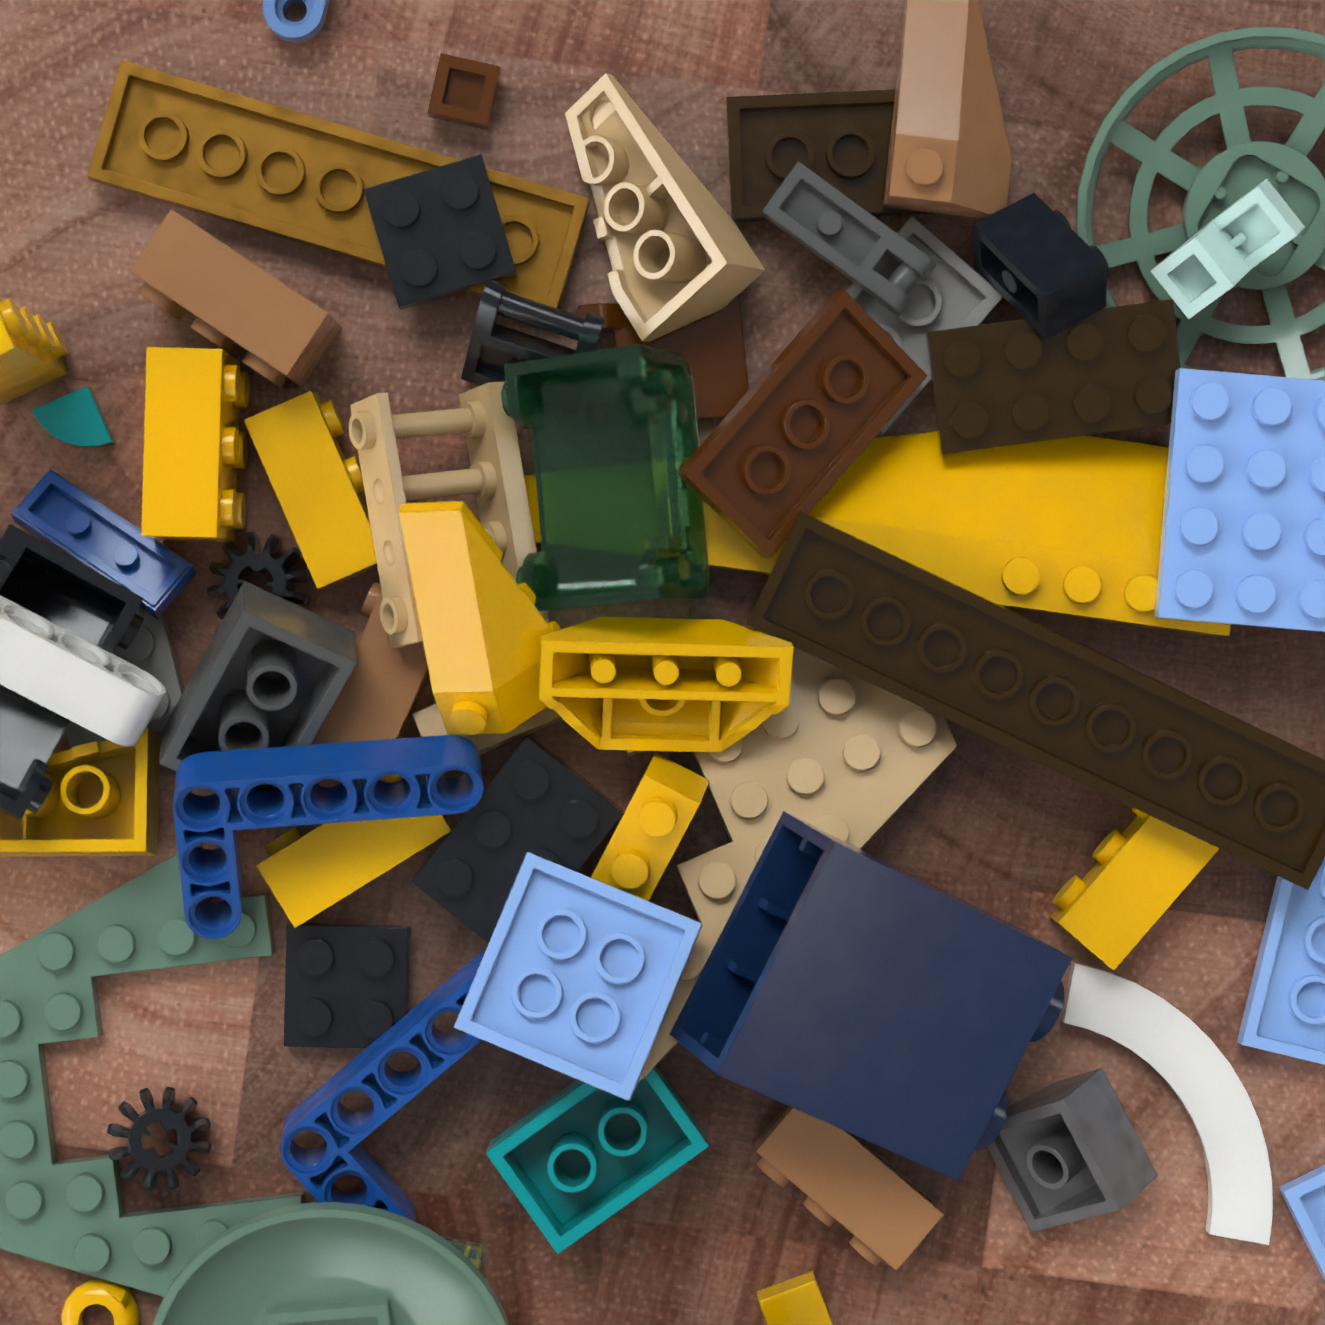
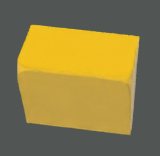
(794, 1302)

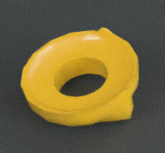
(105, 1293)

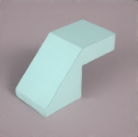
(1227, 248)

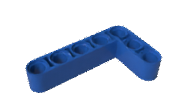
(303, 802)
(389, 1092)

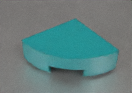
(76, 419)

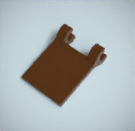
(709, 345)

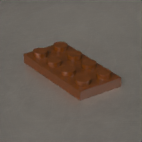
(802, 423)

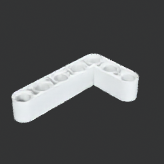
(75, 676)

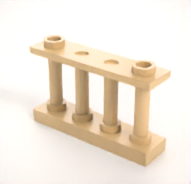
(493, 478)

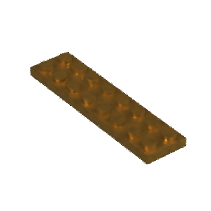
(303, 175)

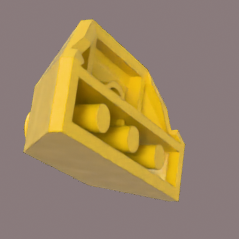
(664, 681)

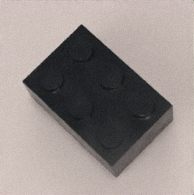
(528, 807)

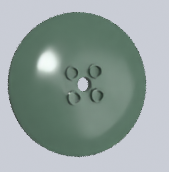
(329, 1269)

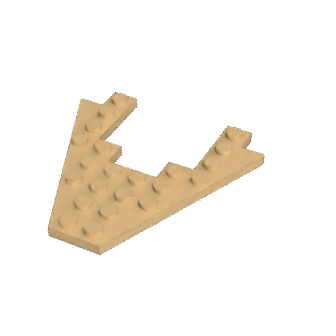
(832, 758)

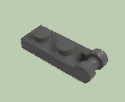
(846, 237)

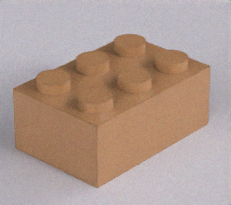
(233, 301)

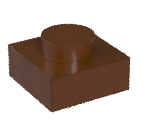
(464, 91)

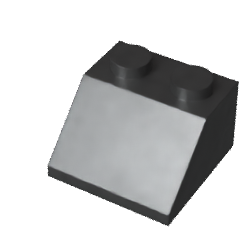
(1071, 1152)

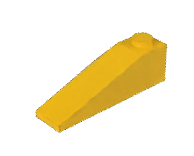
(473, 621)

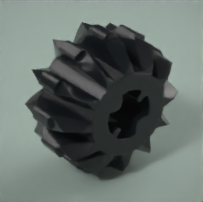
(260, 562)
(148, 1156)

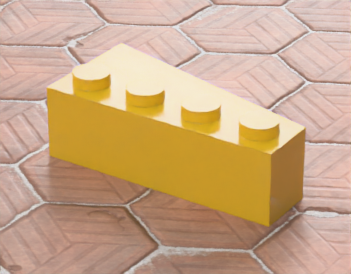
(98, 804)

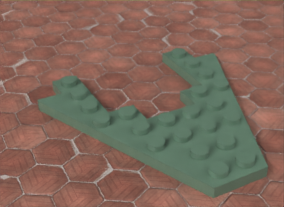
(49, 994)

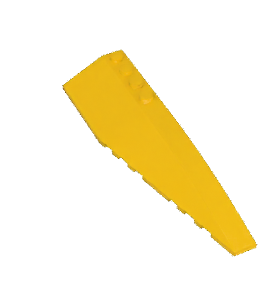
(1021, 524)

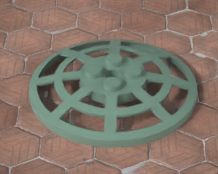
(1220, 185)

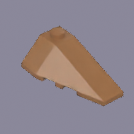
(947, 116)

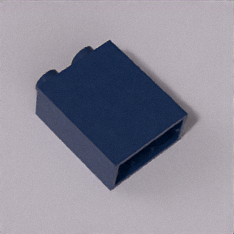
(871, 999)

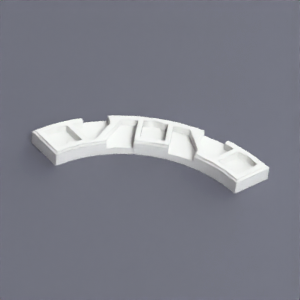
(1204, 1083)

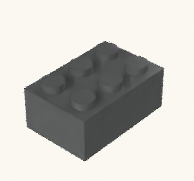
(260, 680)

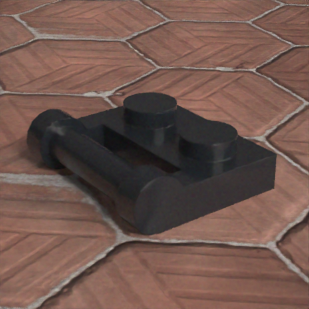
(498, 345)

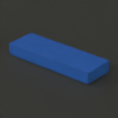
(103, 542)

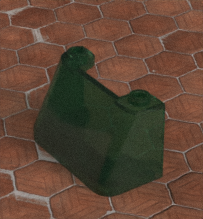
(608, 491)

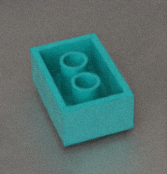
(594, 1153)

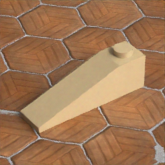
(663, 230)

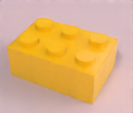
(193, 445)

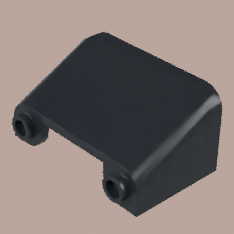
(77, 601)

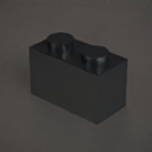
(1040, 265)

